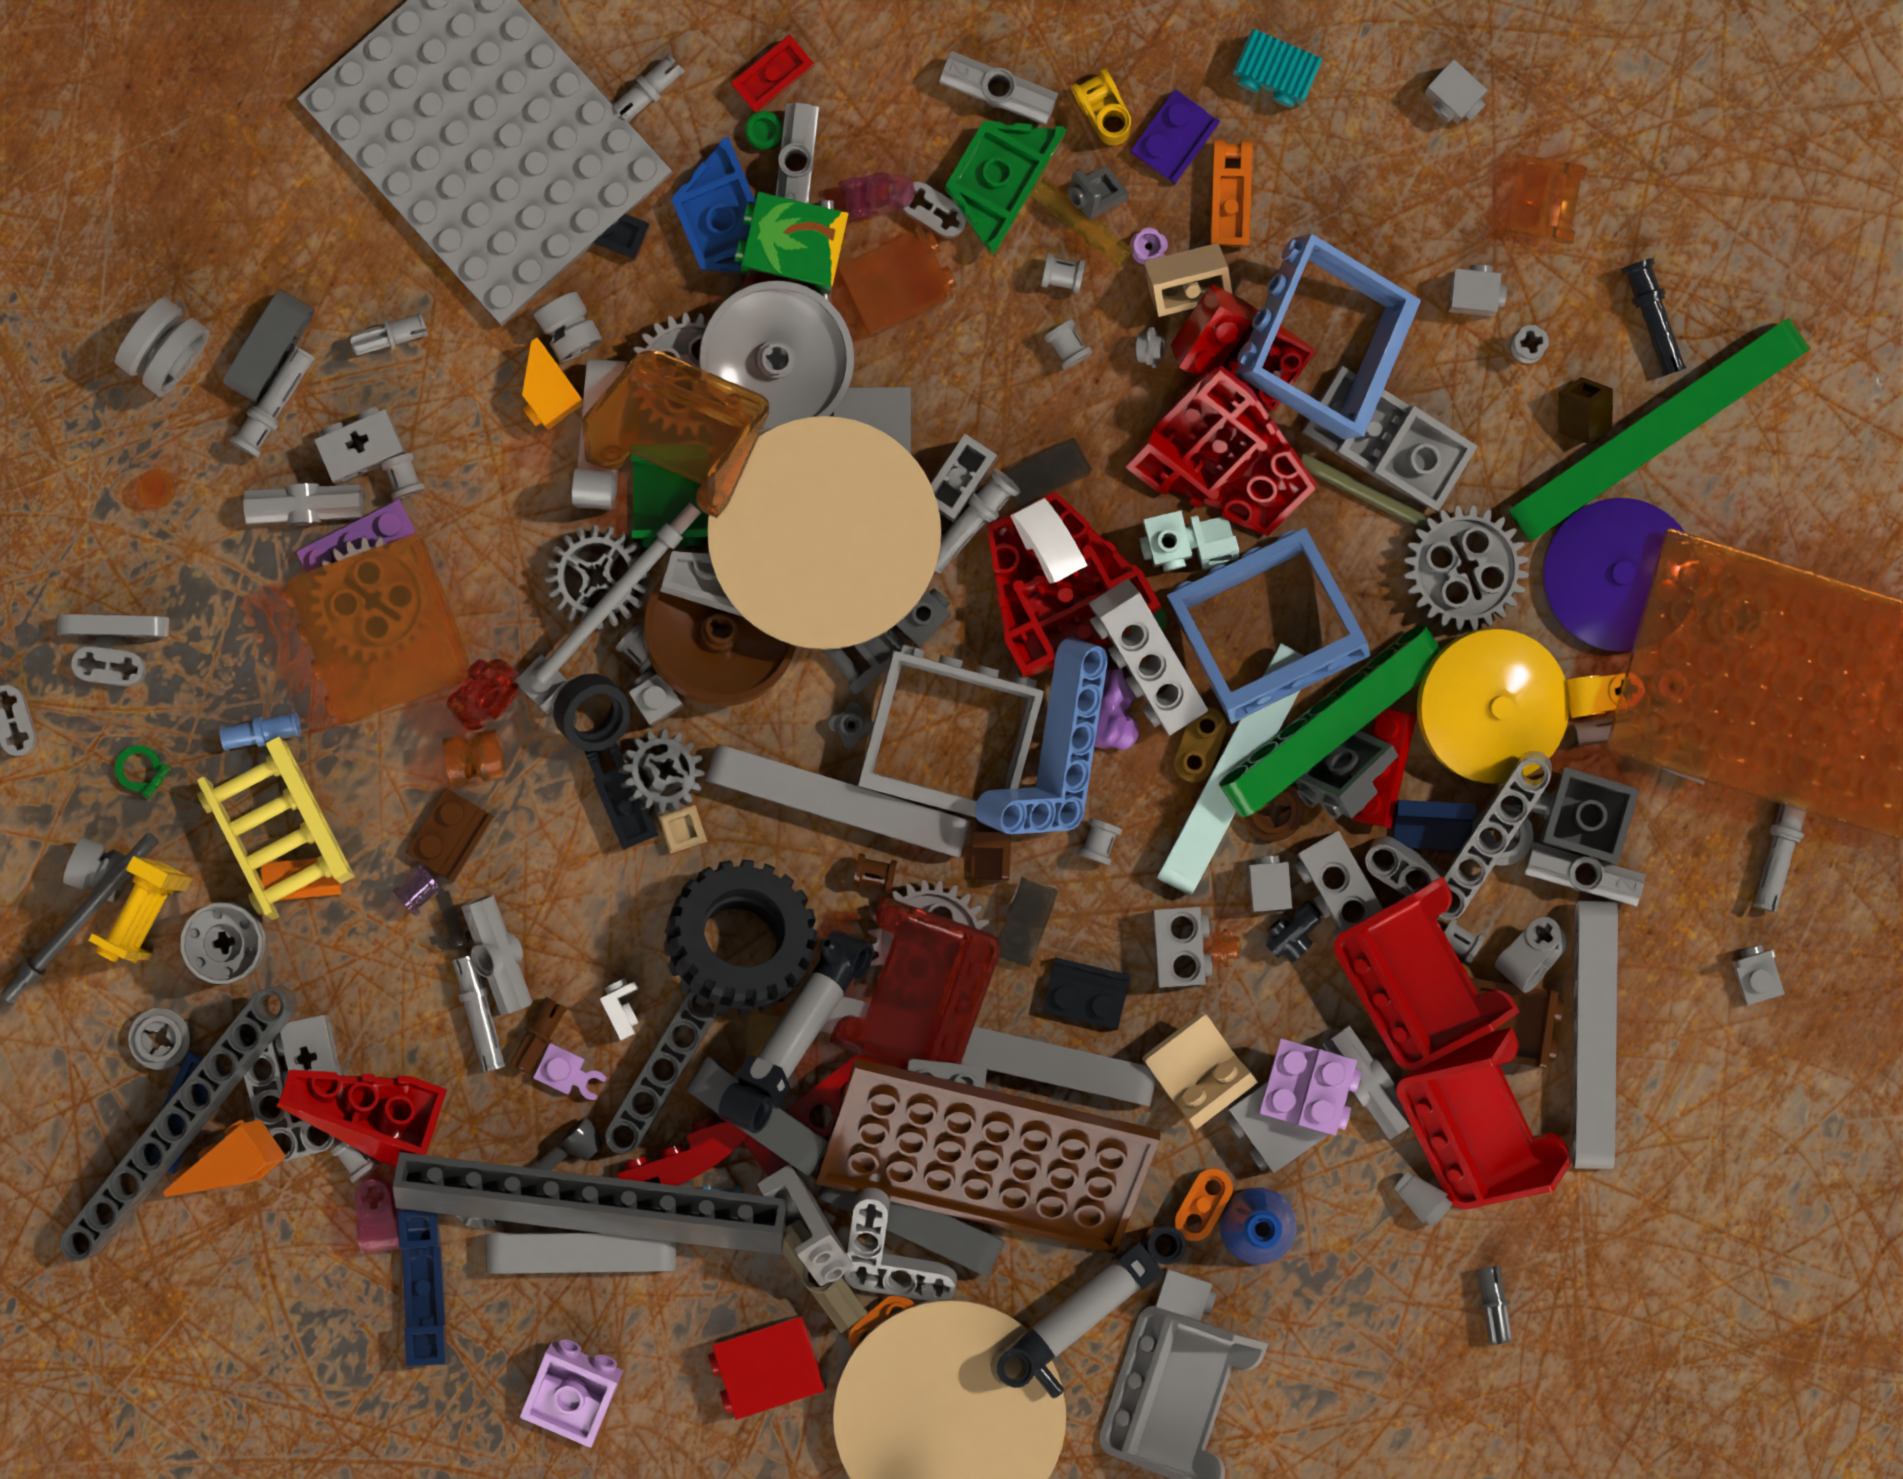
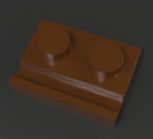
(450, 835)

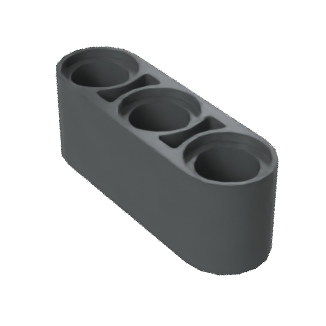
(268, 345)

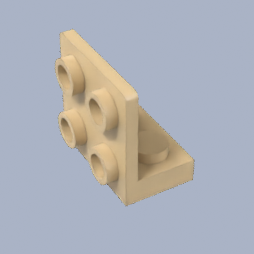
(1199, 1070)

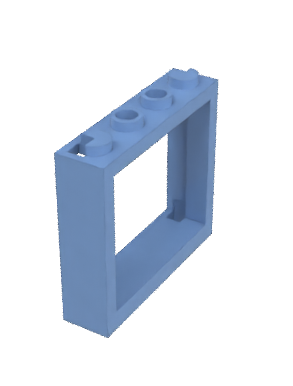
(1380, 355)
(1292, 676)

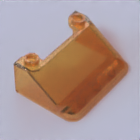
(679, 422)

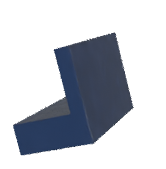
(1433, 824)

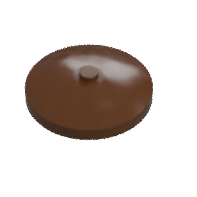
(710, 652)

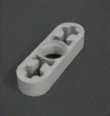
(112, 626)

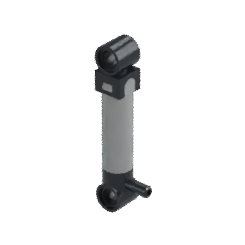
(765, 1077)
(1128, 1272)

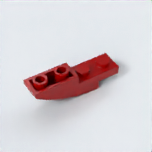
(708, 1147)

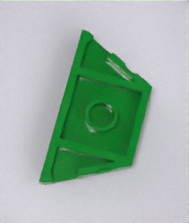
(1000, 175)

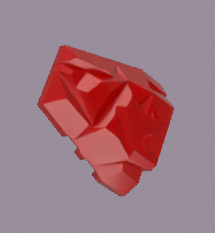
(1224, 454)
(1044, 613)

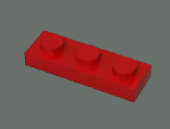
(1395, 729)

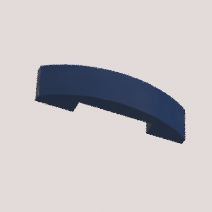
(423, 1288)

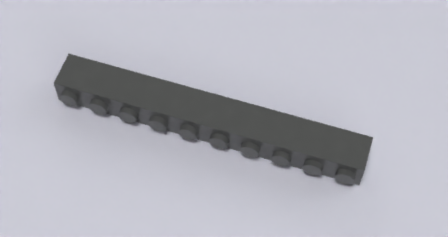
(590, 1203)

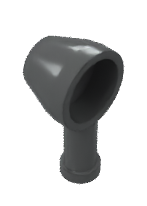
(578, 1141)

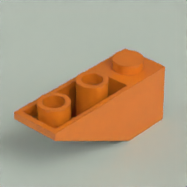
(239, 1158)

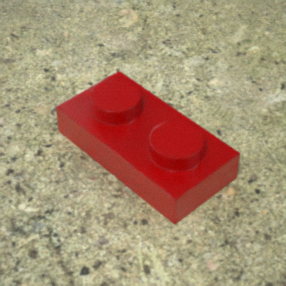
(772, 74)

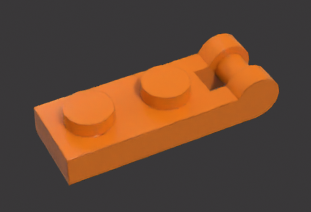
(1231, 194)

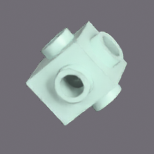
(1172, 527)

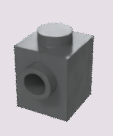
(925, 618)

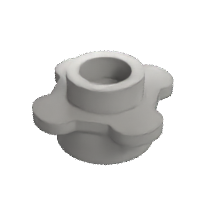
(1150, 347)

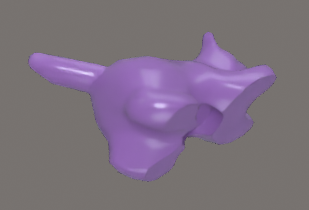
(1115, 726)

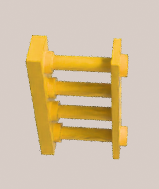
(152, 885)

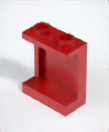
(767, 1368)

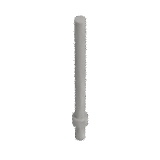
(668, 537)

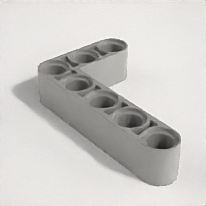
(1473, 848)

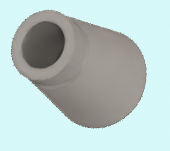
(1423, 1198)

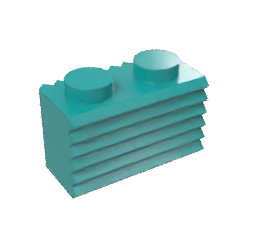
(1276, 68)

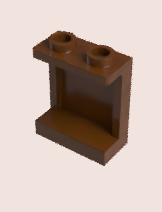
(1533, 1024)

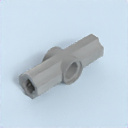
(975, 77)
(800, 139)
(303, 504)
(1608, 881)
(496, 954)
(1375, 1084)

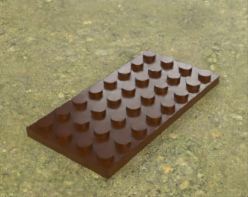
(987, 1156)

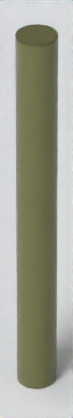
(1366, 493)

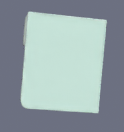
(1214, 542)

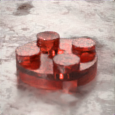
(483, 693)

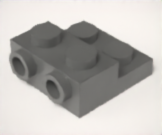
(1346, 775)

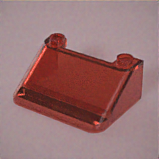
(925, 989)

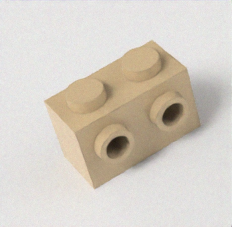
(1183, 277)

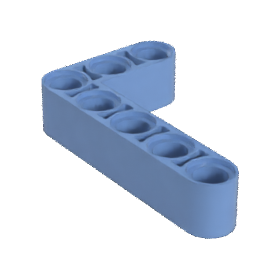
(1066, 750)

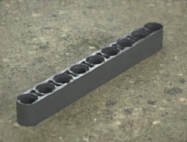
(161, 1131)

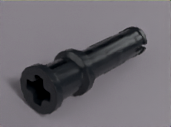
(1649, 298)

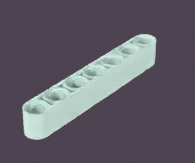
(1213, 809)

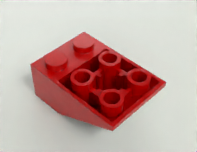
(1219, 331)

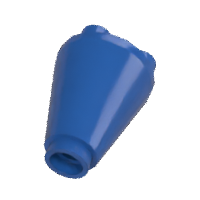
(1244, 1213)

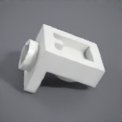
(621, 1015)

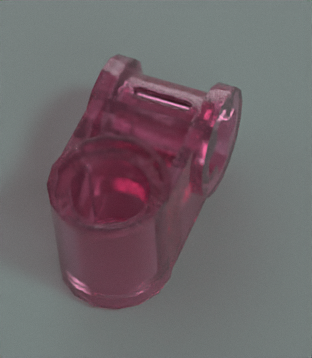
(869, 195)
(376, 1224)

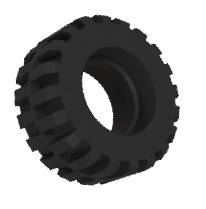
(752, 891)

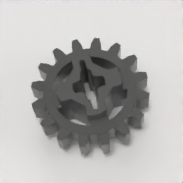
(669, 758)

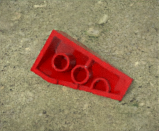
(366, 1110)

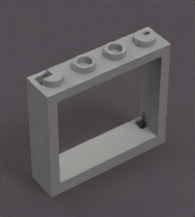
(951, 668)

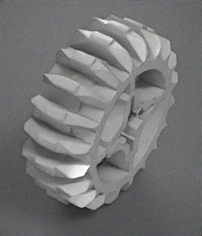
(606, 561)

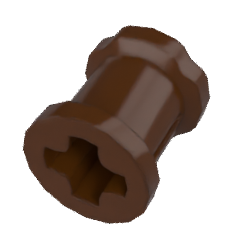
(874, 874)

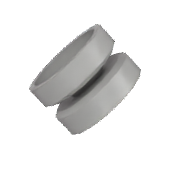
(162, 346)

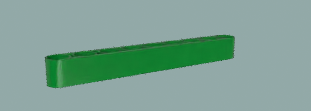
(1659, 429)

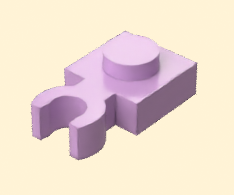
(563, 1071)

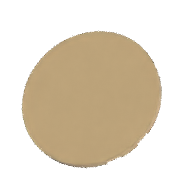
(827, 534)
(927, 1406)

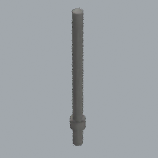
(33, 968)

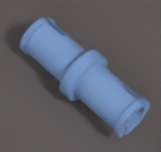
(260, 731)

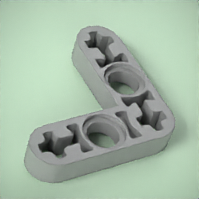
(874, 1259)

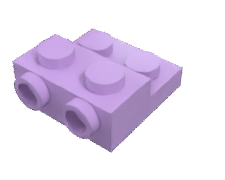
(1310, 1087)
(572, 1392)

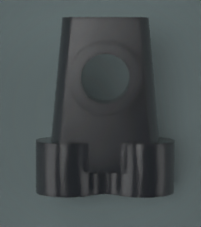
(1290, 936)

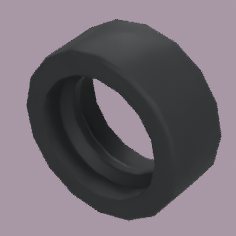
(610, 729)

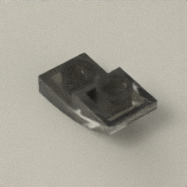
(1048, 472)
(1026, 921)

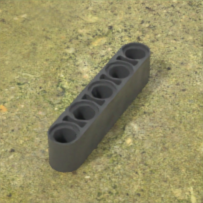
(649, 1083)
(931, 1230)

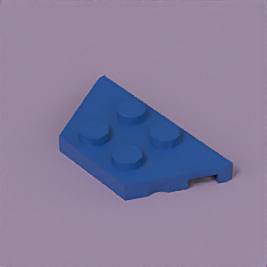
(714, 209)

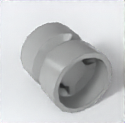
(569, 329)
(91, 865)

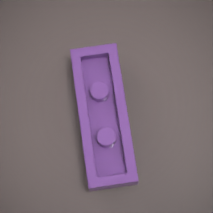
(388, 522)

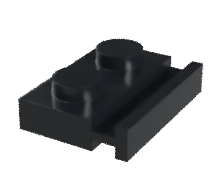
(1086, 993)

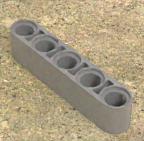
(576, 1253)

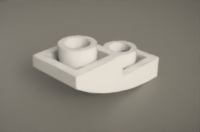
(1049, 538)

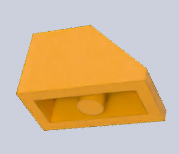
(547, 389)

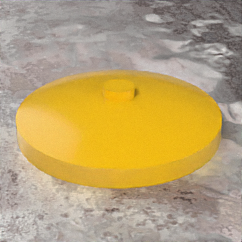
(1491, 703)

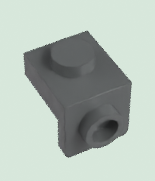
(1096, 191)

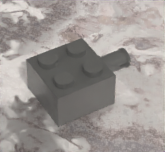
(1585, 815)

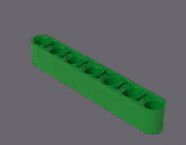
(1330, 722)

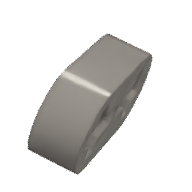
(929, 219)
(109, 657)
(22, 718)

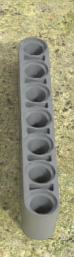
(838, 801)
(1594, 1035)

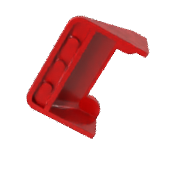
(1416, 981)
(1477, 1128)

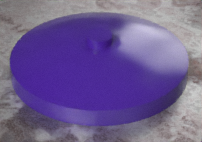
(1603, 569)

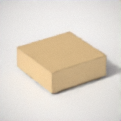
(683, 829)

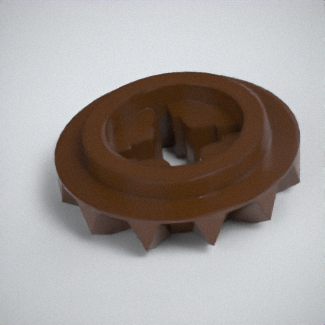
(1287, 822)

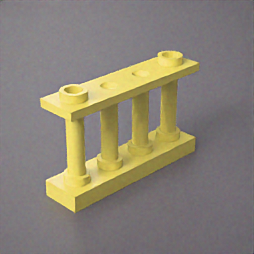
(312, 830)

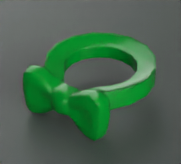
(146, 788)

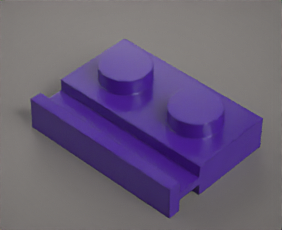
(1175, 137)

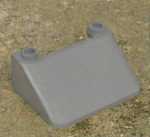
(1173, 1393)

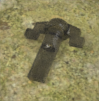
(458, 938)

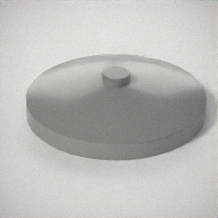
(783, 346)

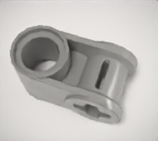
(1530, 957)

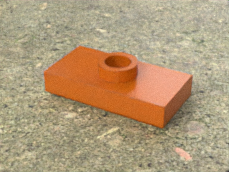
(277, 871)

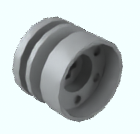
(211, 962)

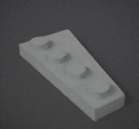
(694, 579)

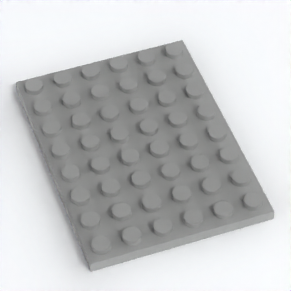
(485, 142)

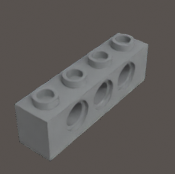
(1126, 607)
(1335, 853)

